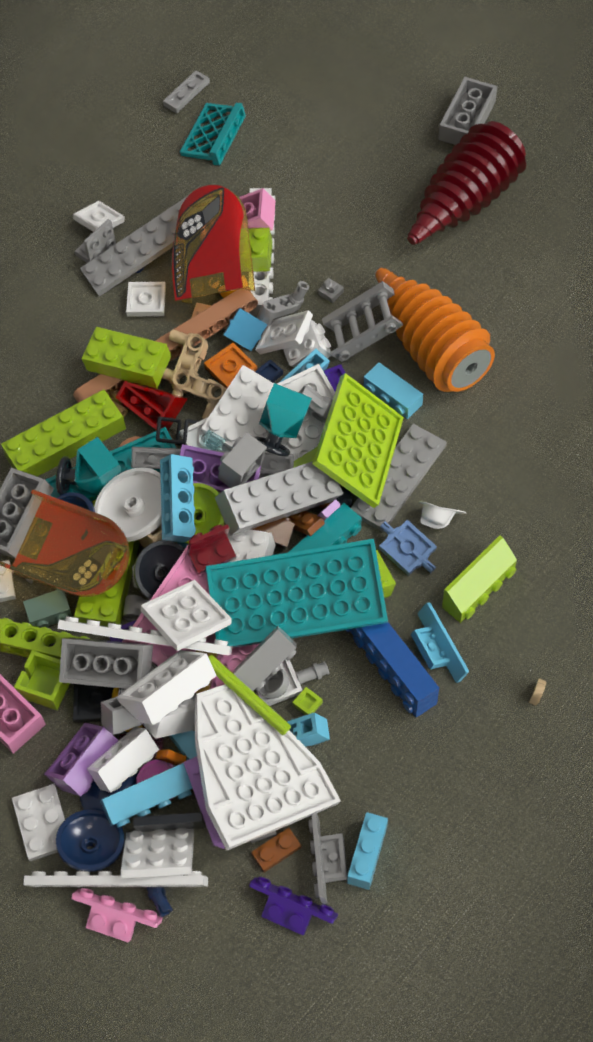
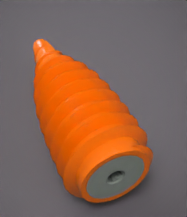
(438, 334)

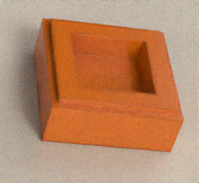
(170, 756)

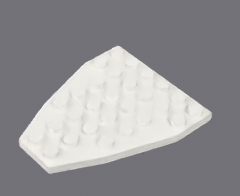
(252, 772)

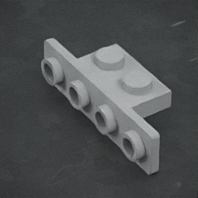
(329, 856)

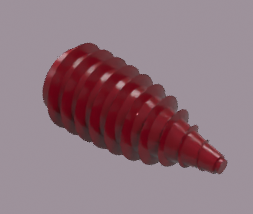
(469, 178)

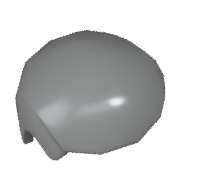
(275, 685)

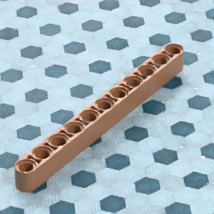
(204, 324)

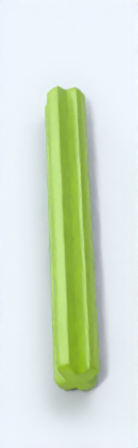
(249, 696)

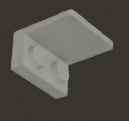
(97, 242)

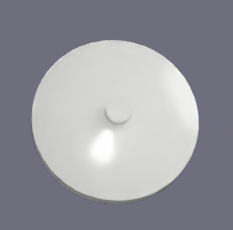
(132, 502)

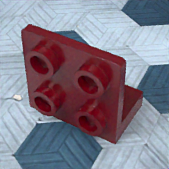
(210, 548)

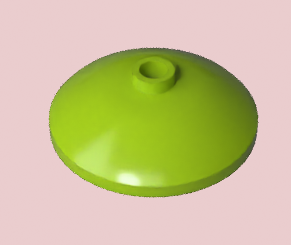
(207, 506)

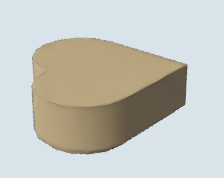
(538, 692)

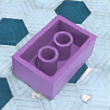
(70, 768)

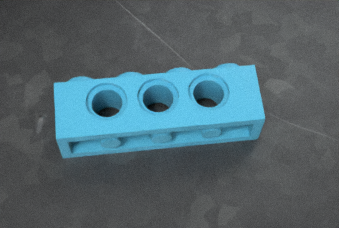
(177, 498)

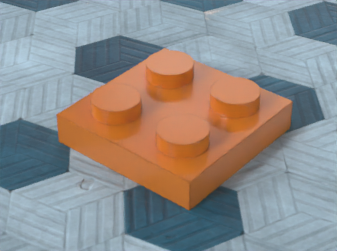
(227, 364)

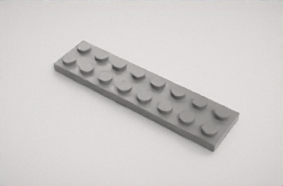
(133, 251)

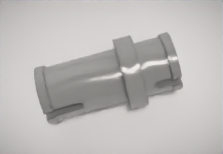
(313, 672)

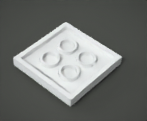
(186, 615)
(158, 853)

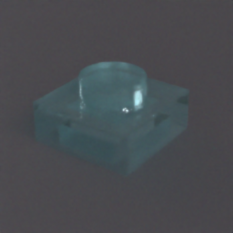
(214, 441)

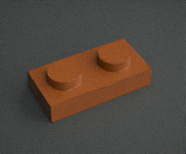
(306, 522)
(276, 850)

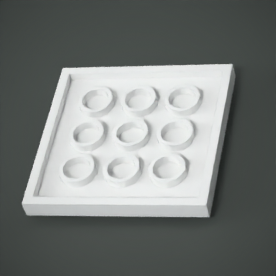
(241, 408)

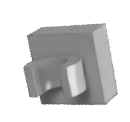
(330, 290)

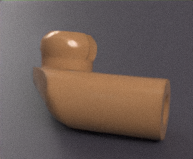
(119, 405)

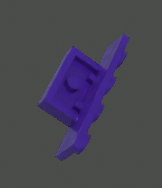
(290, 909)

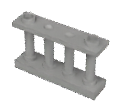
(351, 311)

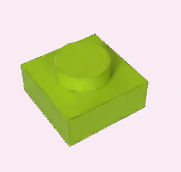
(307, 702)

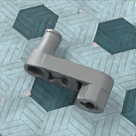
(276, 307)

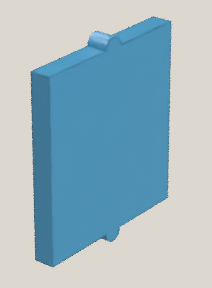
(245, 329)

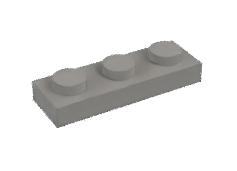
(186, 91)

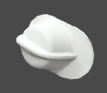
(436, 516)

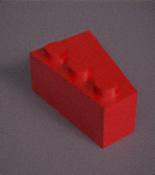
(150, 403)

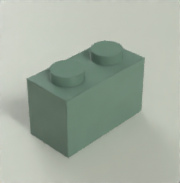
(47, 609)

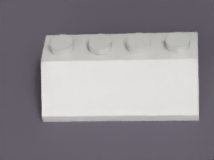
(167, 686)

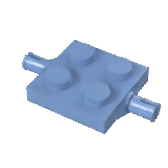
(407, 547)

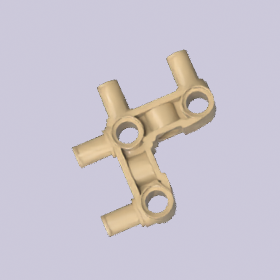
(188, 366)

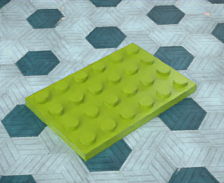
(358, 440)

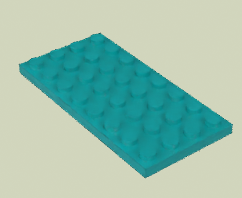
(299, 592)

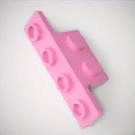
(114, 917)

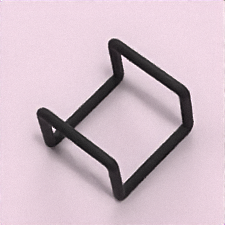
(177, 441)

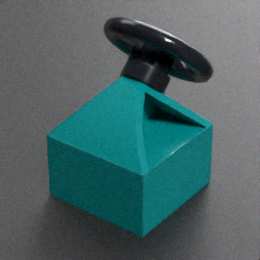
(282, 418)
(93, 469)

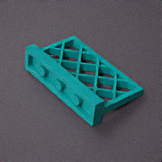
(225, 134)

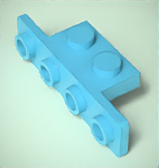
(437, 645)

